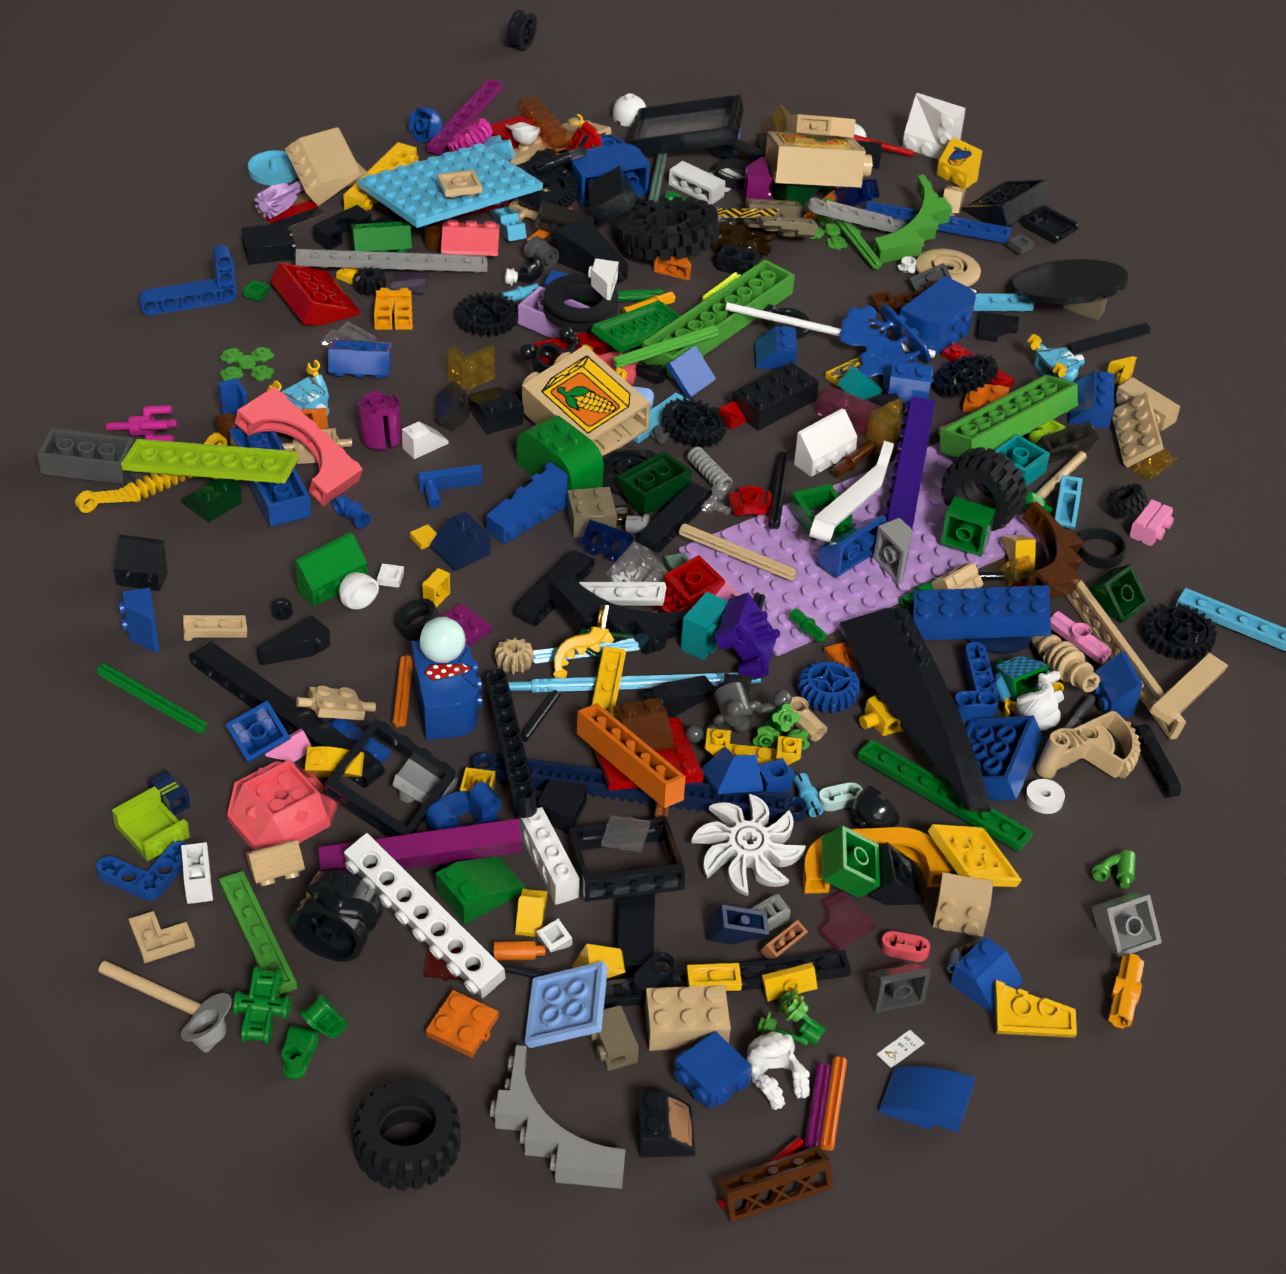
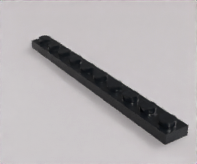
(826, 964)

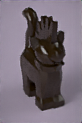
(744, 237)

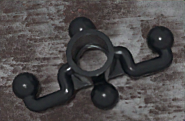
(550, 350)

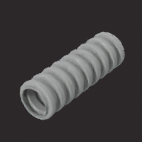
(708, 468)

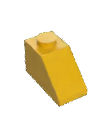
(324, 761)

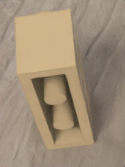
(1164, 409)

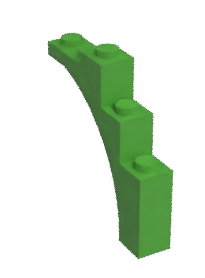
(911, 238)

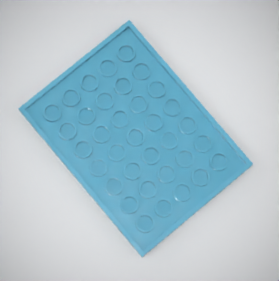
(418, 198)

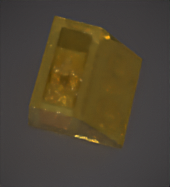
(885, 425)

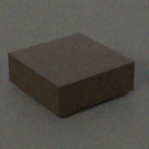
(622, 512)

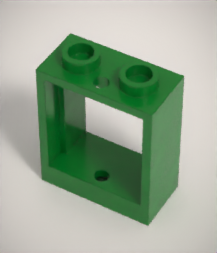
(813, 498)

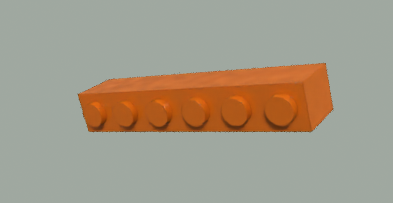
(631, 755)

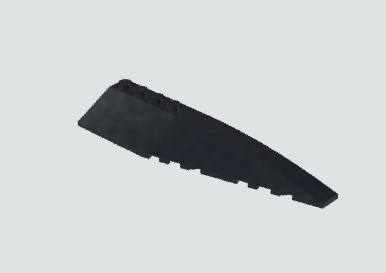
(908, 680)

